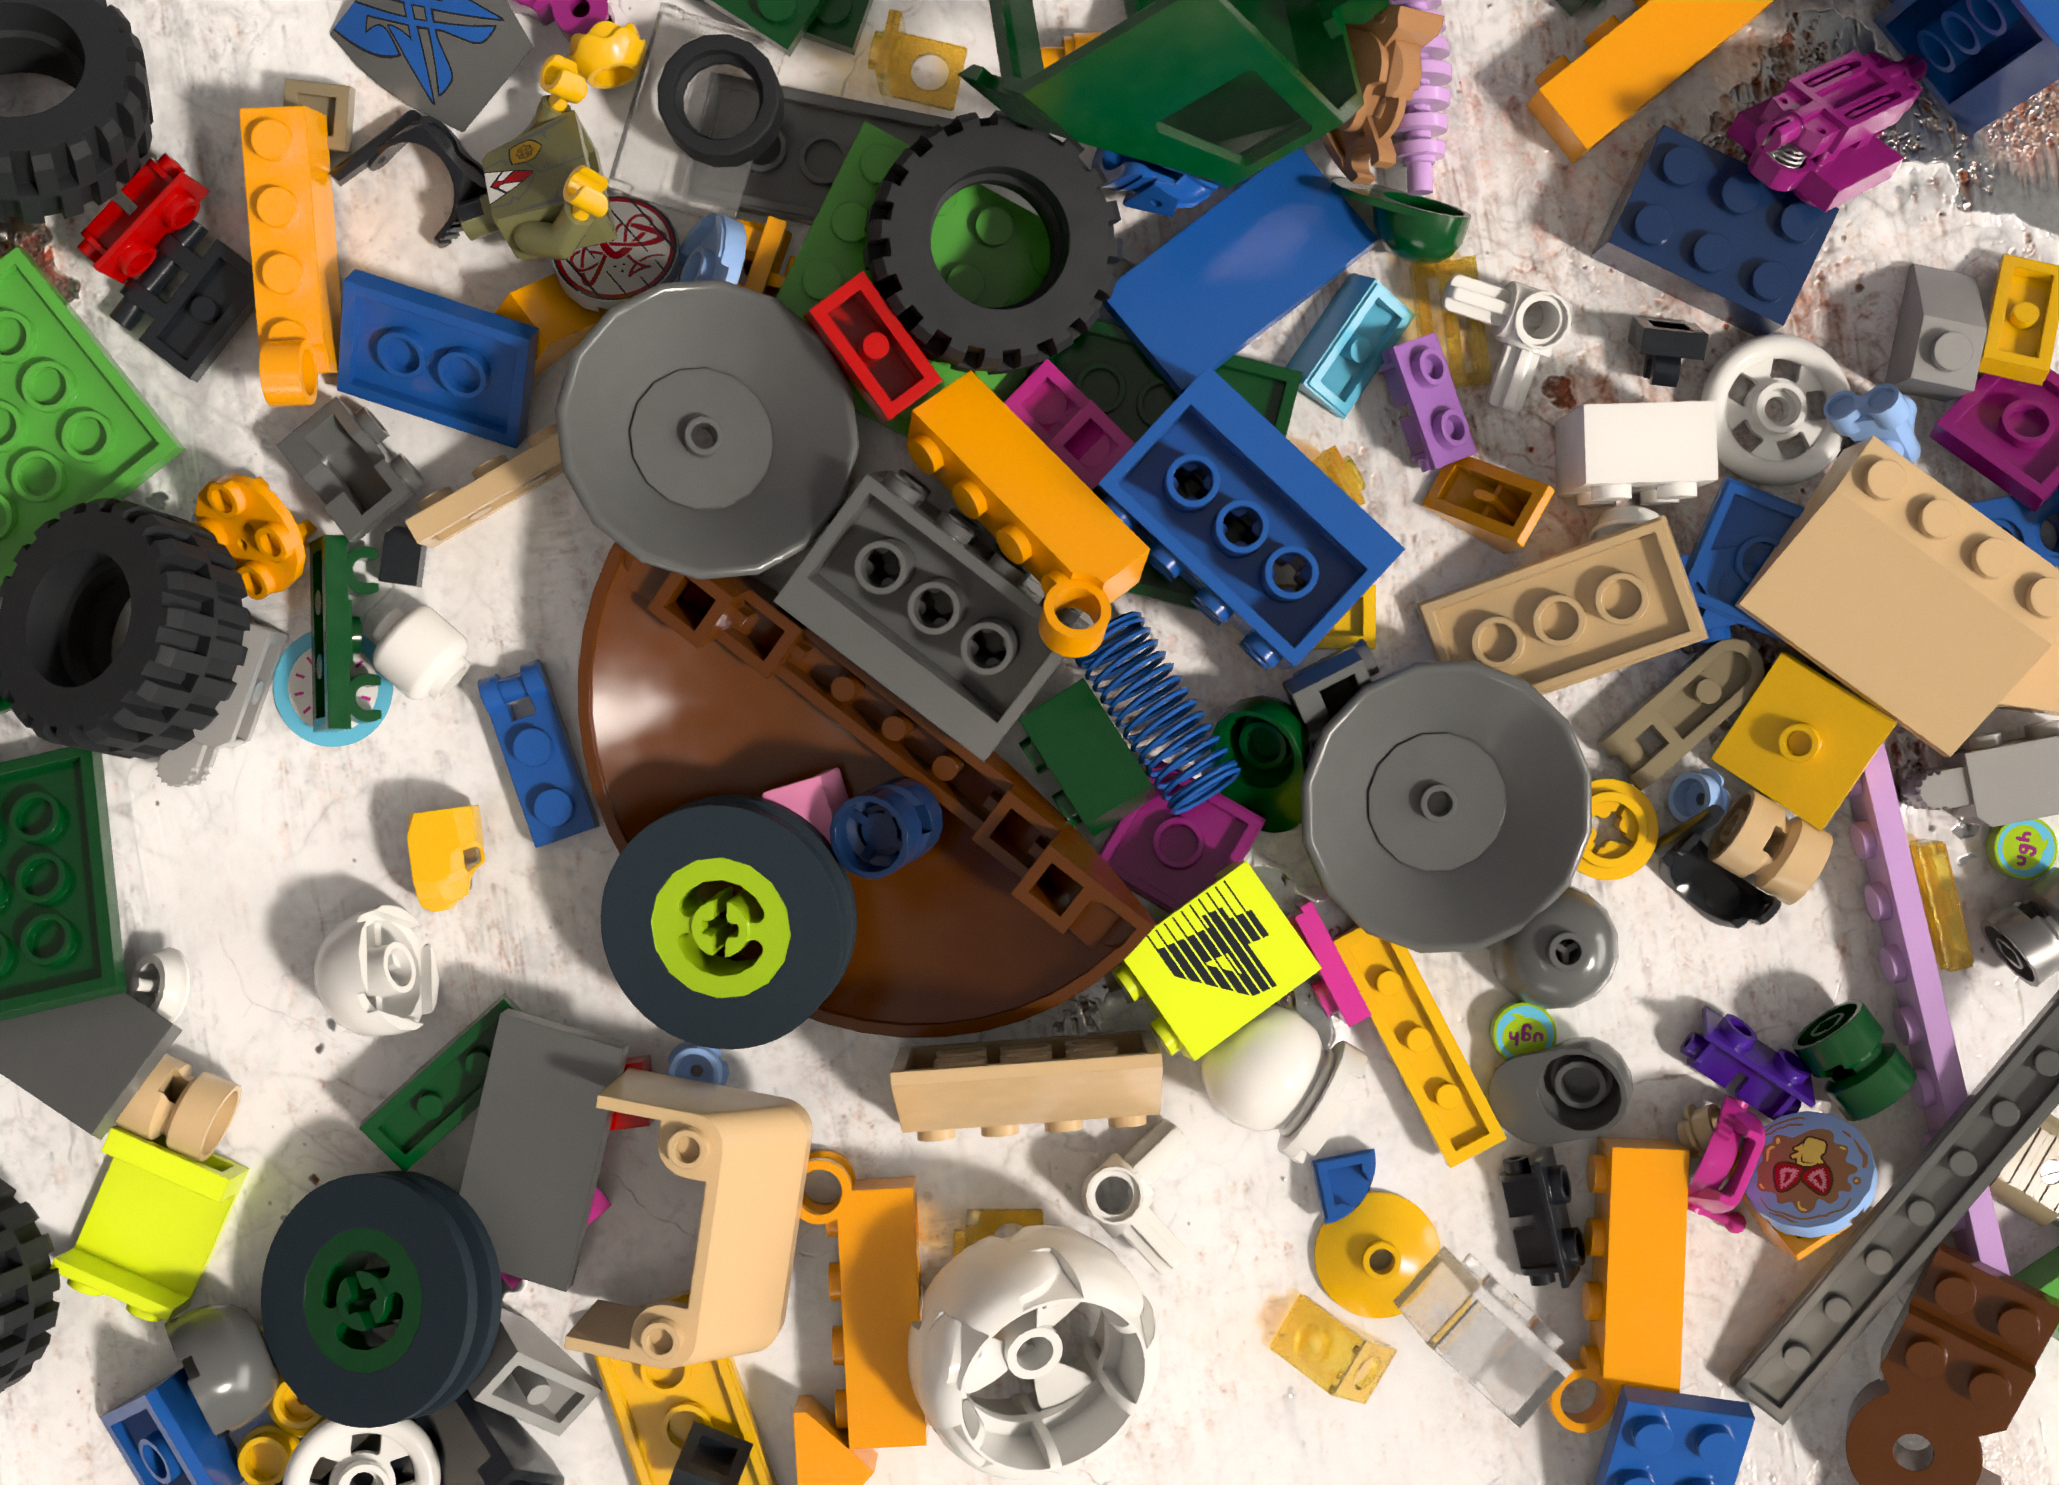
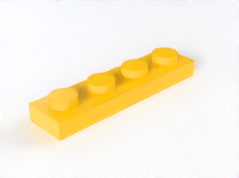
(1420, 1046)

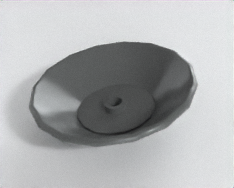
(719, 364)
(1510, 817)

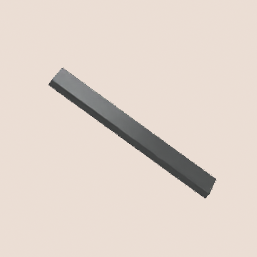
(1907, 1222)

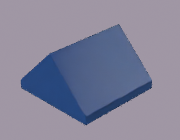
(169, 1438)

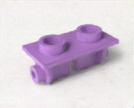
(1421, 378)

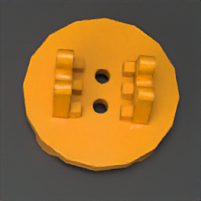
(255, 531)

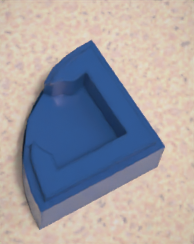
(1343, 1182)

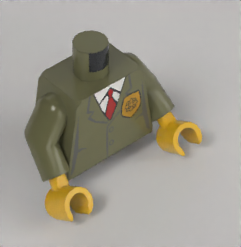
(547, 181)

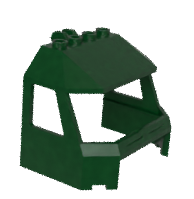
(1187, 80)

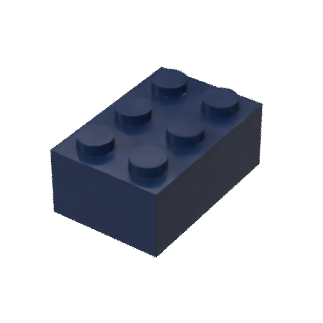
(1712, 233)

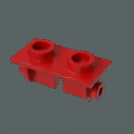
(126, 243)

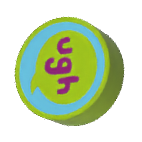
(2022, 849)
(1521, 1029)

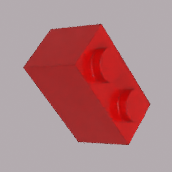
(872, 347)

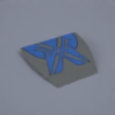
(436, 53)

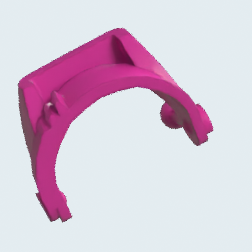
(1718, 1160)

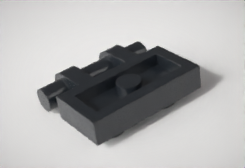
(203, 310)

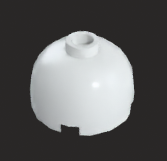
(375, 973)

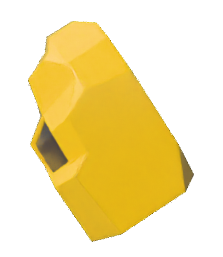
(444, 854)

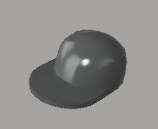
(1562, 1091)

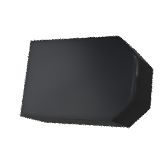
(402, 558)

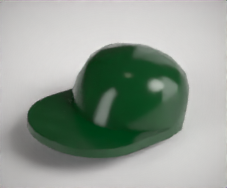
(1410, 225)
(1272, 753)

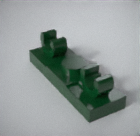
(337, 634)
(437, 1093)

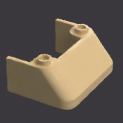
(754, 1170)

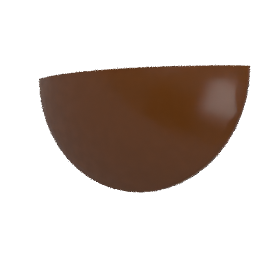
(730, 694)

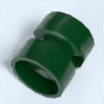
(1859, 1068)

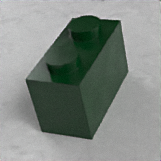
(1086, 757)

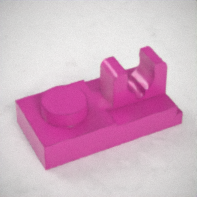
(1335, 988)

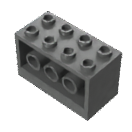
(891, 620)

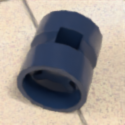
(886, 827)

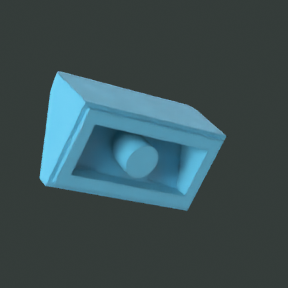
(1347, 342)

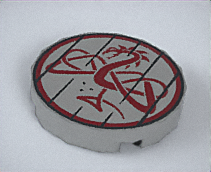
(619, 269)

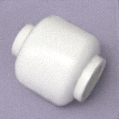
(420, 653)

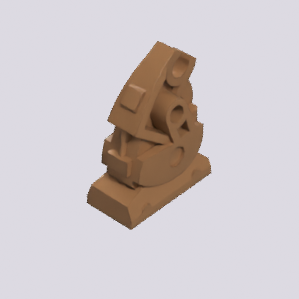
(1388, 72)

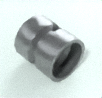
(2028, 931)

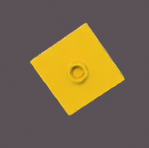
(1803, 740)

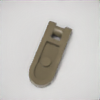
(1685, 709)

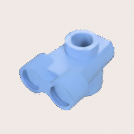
(1877, 413)

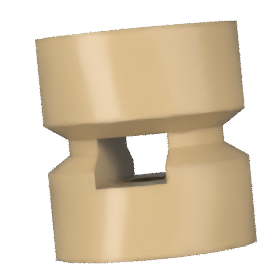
(1777, 851)
(183, 1108)

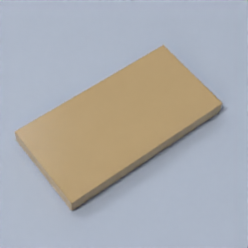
(1573, 611)

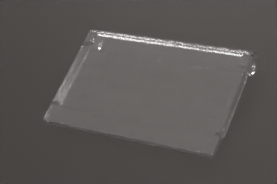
(716, 103)

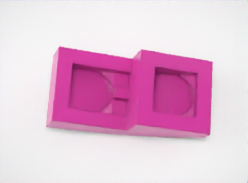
(1069, 423)

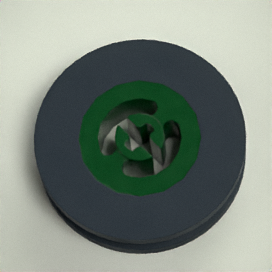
(324, 1305)

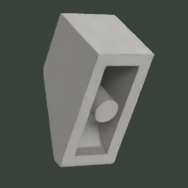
(1938, 335)
(533, 1378)

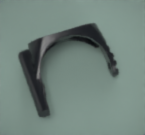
(429, 132)
(1706, 885)

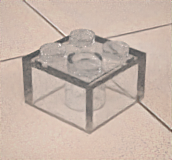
(1485, 1333)

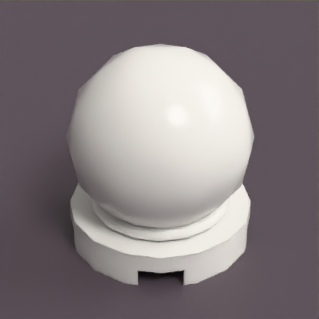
(1282, 1079)

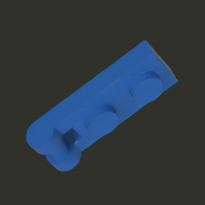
(539, 755)

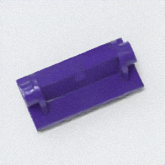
(1773, 1079)

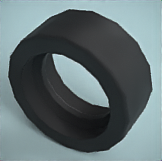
(704, 53)

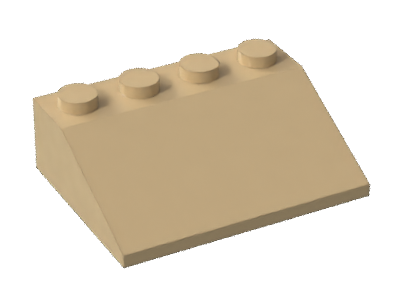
(1907, 595)
(1027, 1083)

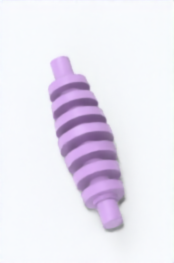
(1420, 115)

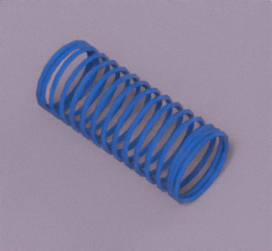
(1205, 785)

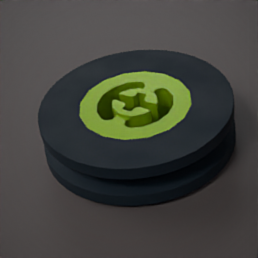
(667, 939)

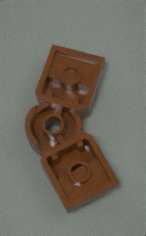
(1950, 1374)

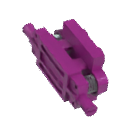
(1827, 128)

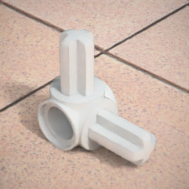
(1504, 312)
(1135, 1219)

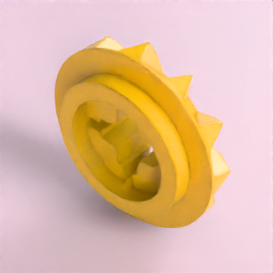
(1634, 820)

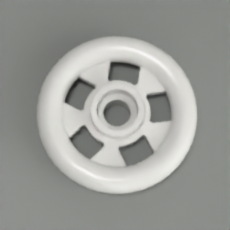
(1754, 361)
(334, 1443)

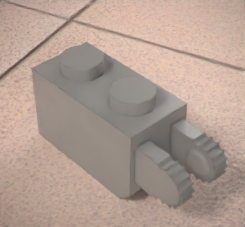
(236, 716)
(1993, 778)

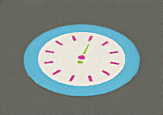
(295, 700)

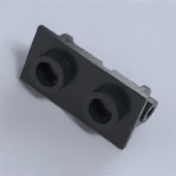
(1551, 1243)

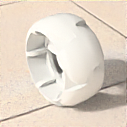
(997, 1314)

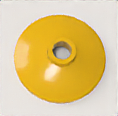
(1346, 1246)

